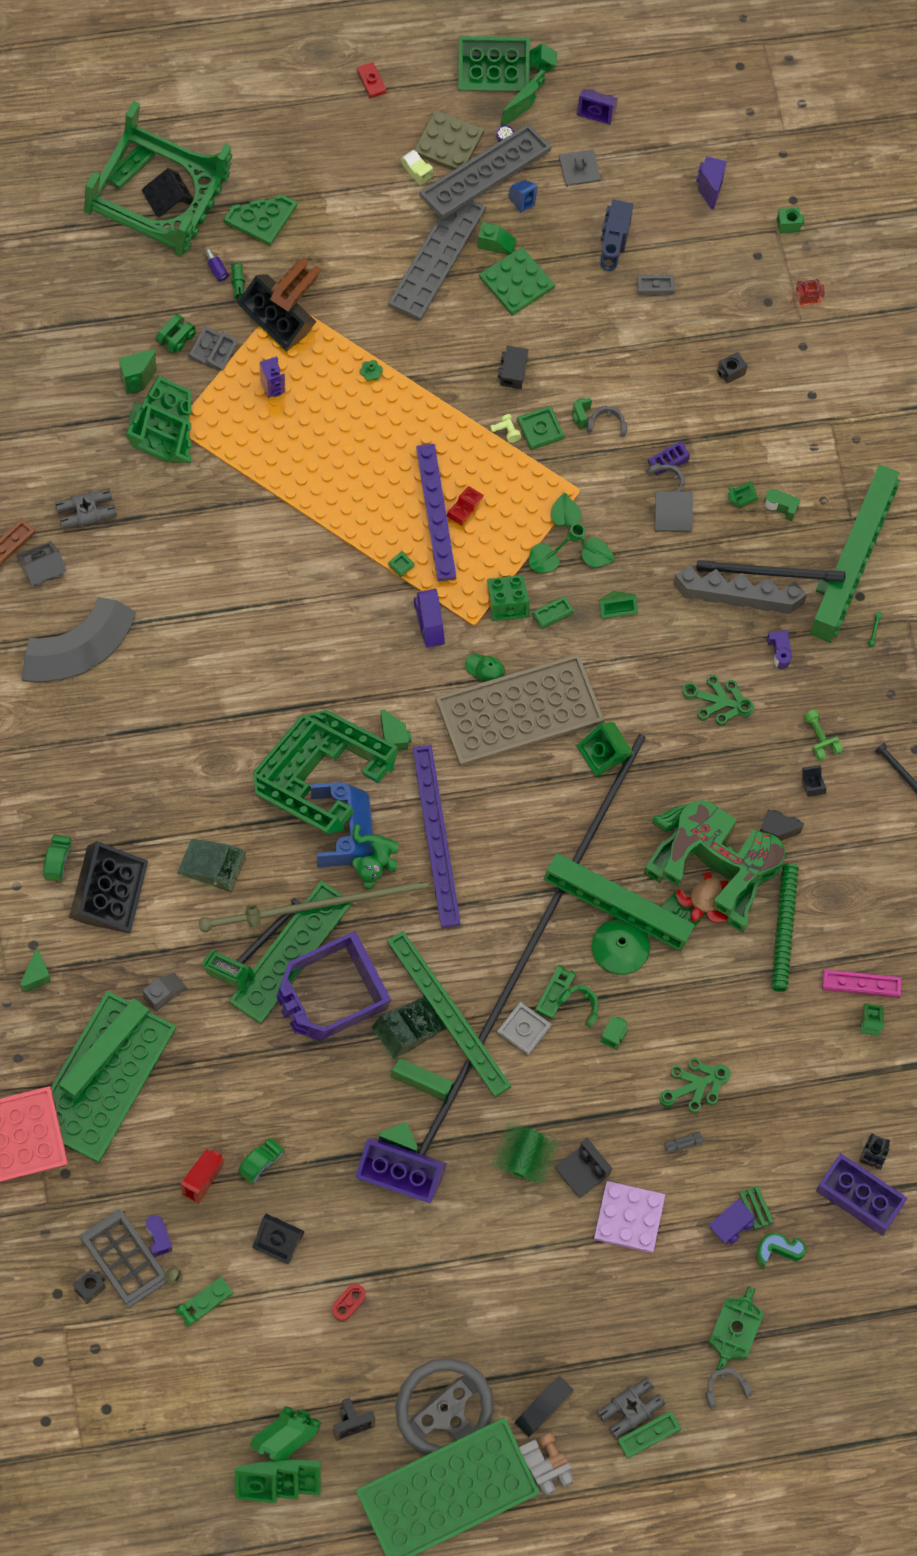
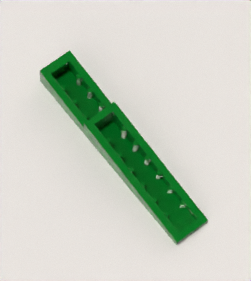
(103, 1049)

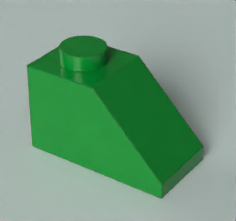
(495, 239)
(394, 730)

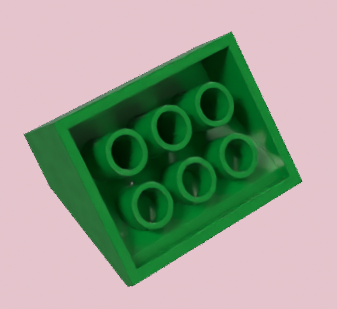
(493, 63)

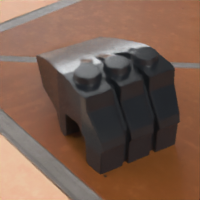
(875, 1151)

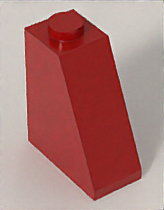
(201, 1175)

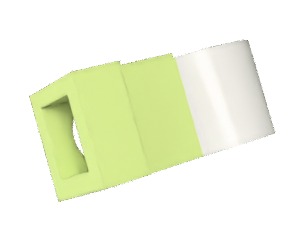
(417, 167)

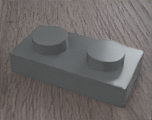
(655, 284)

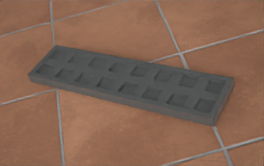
(435, 260)

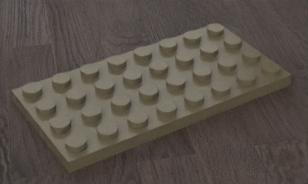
(519, 710)

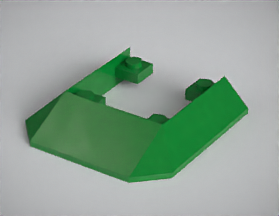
(310, 739)

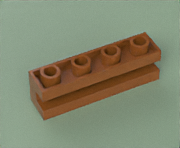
(294, 284)

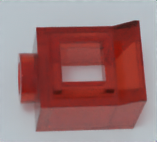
(807, 296)

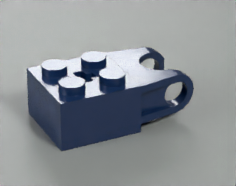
(615, 232)

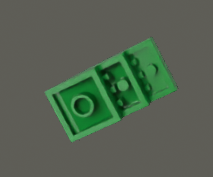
(277, 1479)

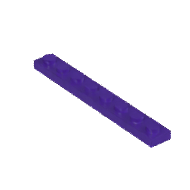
(436, 512)

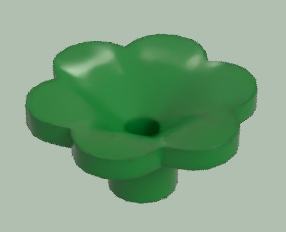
(371, 370)

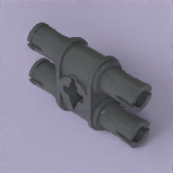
(89, 500)
(632, 1397)

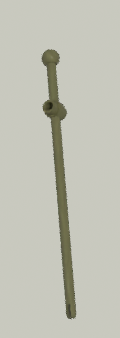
(254, 915)

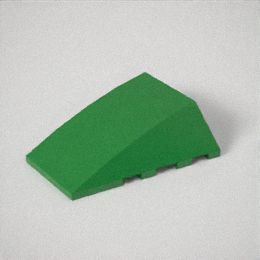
(163, 423)

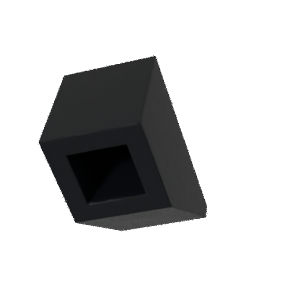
(780, 825)

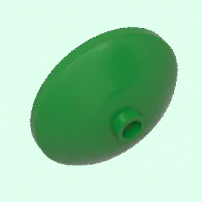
(616, 957)

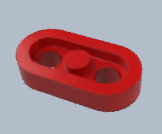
(348, 1303)

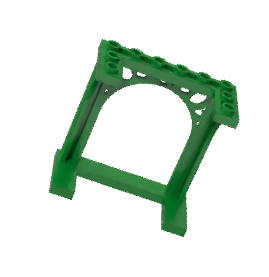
(213, 167)

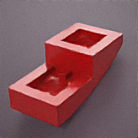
(465, 505)

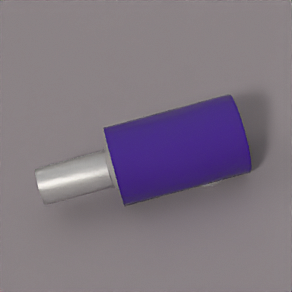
(216, 267)

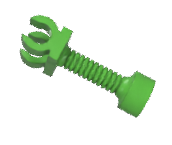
(812, 717)

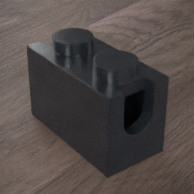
(514, 367)

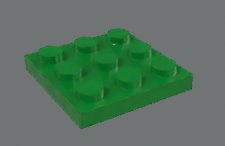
(517, 281)

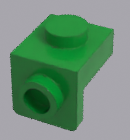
(579, 409)
(743, 494)

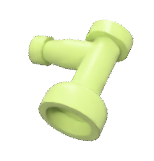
(513, 435)

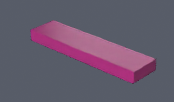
(861, 983)

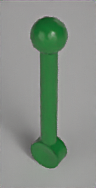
(878, 615)

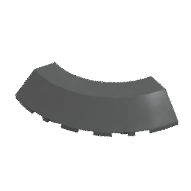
(81, 647)

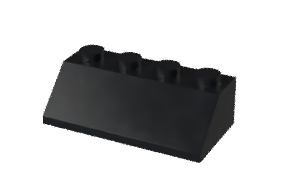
(282, 325)

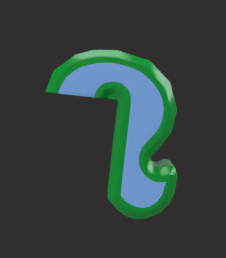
(56, 857)
(259, 1160)
(780, 1245)

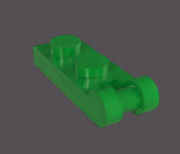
(549, 1002)
(204, 1301)

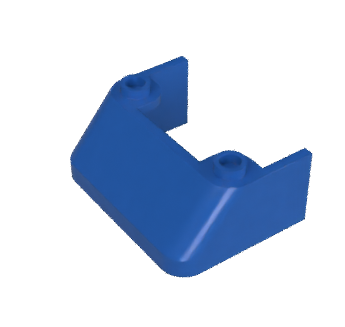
(346, 847)

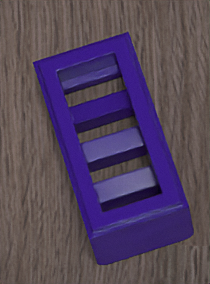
(674, 449)

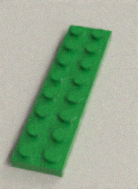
(301, 935)

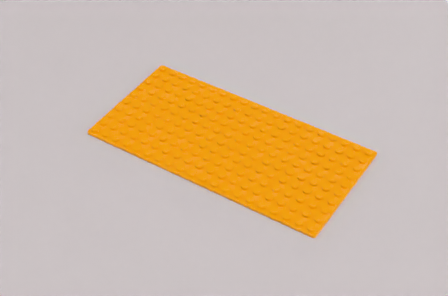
(351, 461)

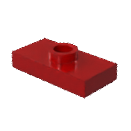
(371, 80)

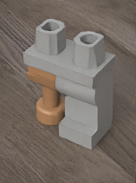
(547, 1470)

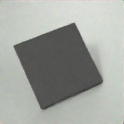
(579, 167)

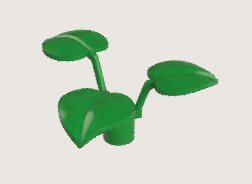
(567, 513)

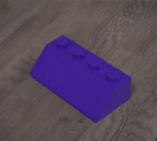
(400, 1170)

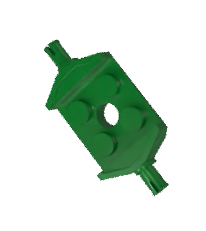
(732, 1344)

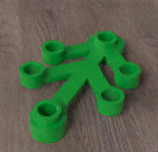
(721, 700)
(698, 1084)

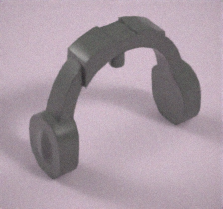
(609, 410)
(657, 467)
(743, 1383)

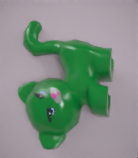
(371, 866)

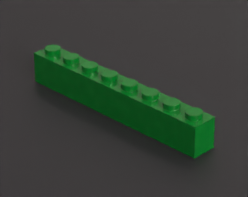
(618, 902)

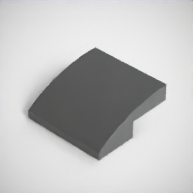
(213, 348)
(673, 511)

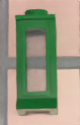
(227, 970)

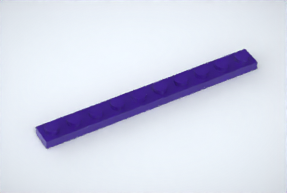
(436, 836)

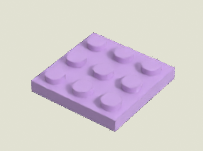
(629, 1217)

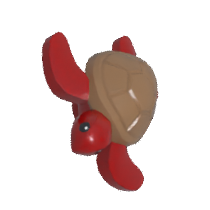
(703, 898)

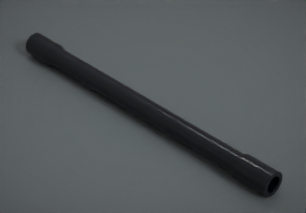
(829, 575)

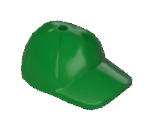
(479, 667)

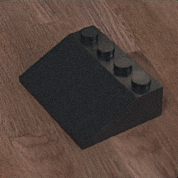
(108, 888)

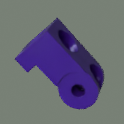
(781, 648)
(156, 1228)

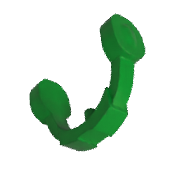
(588, 993)

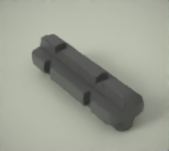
(683, 1142)

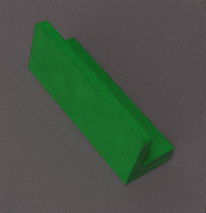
(421, 1079)

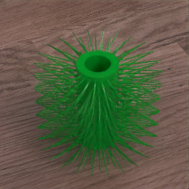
(526, 1153)

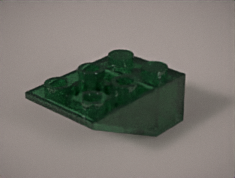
(213, 863)
(407, 1027)

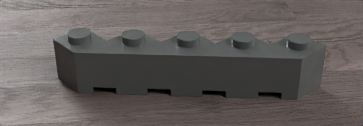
(739, 591)

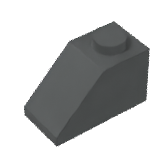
(163, 990)

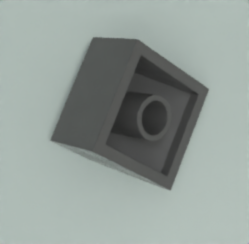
(41, 563)

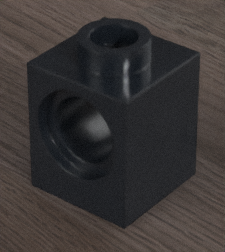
(734, 361)
(89, 1294)

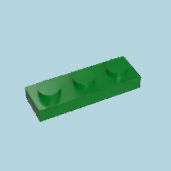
(131, 166)
(649, 1434)

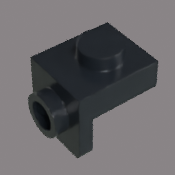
(813, 781)

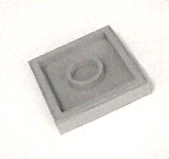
(524, 1029)

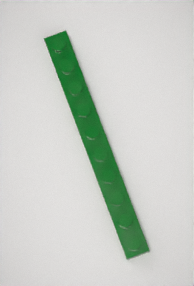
(449, 1014)

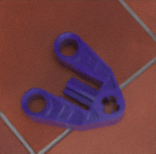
(429, 617)

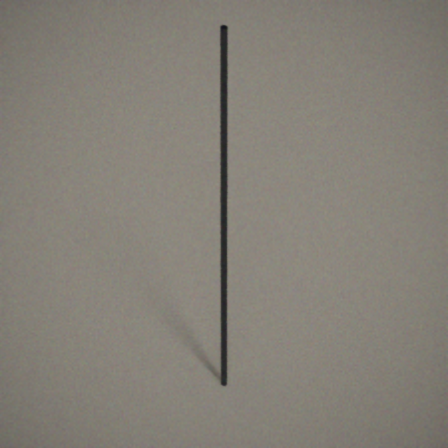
(530, 947)

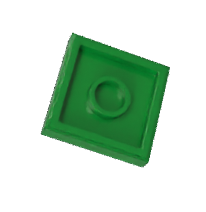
(540, 428)

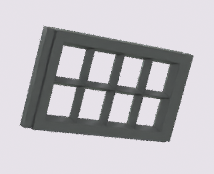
(103, 1227)

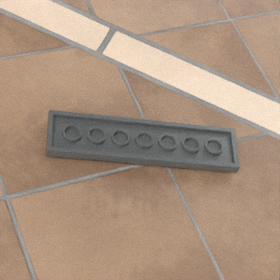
(484, 171)

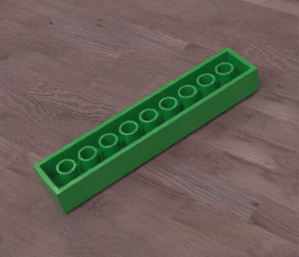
(856, 553)

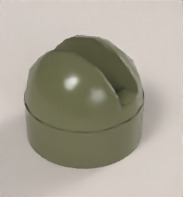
(172, 1274)

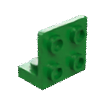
(508, 598)

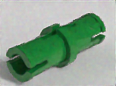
(237, 279)

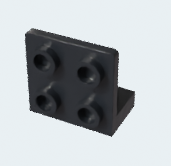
(166, 192)
(584, 1168)

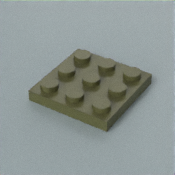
(448, 140)

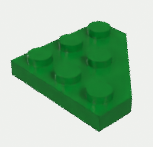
(262, 217)

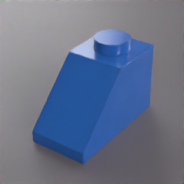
(523, 195)

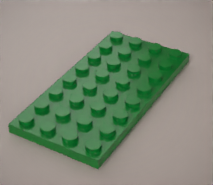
(99, 1111)
(448, 1491)

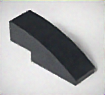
(544, 1406)

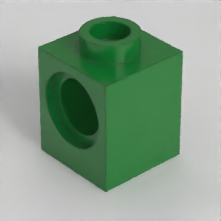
(543, 58)
(787, 226)

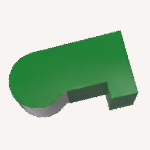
(782, 502)

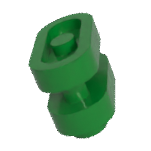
(185, 333)

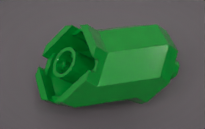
(286, 1434)

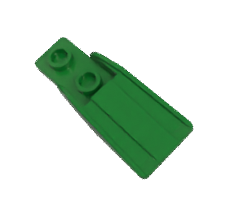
(523, 100)

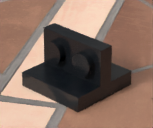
(277, 1238)
(351, 1423)

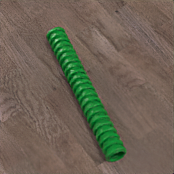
(784, 929)

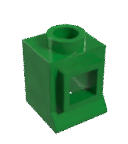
(614, 1032)

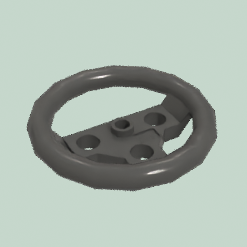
(471, 1383)

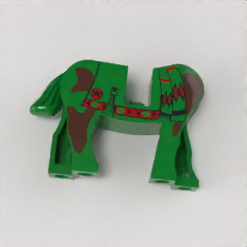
(704, 832)

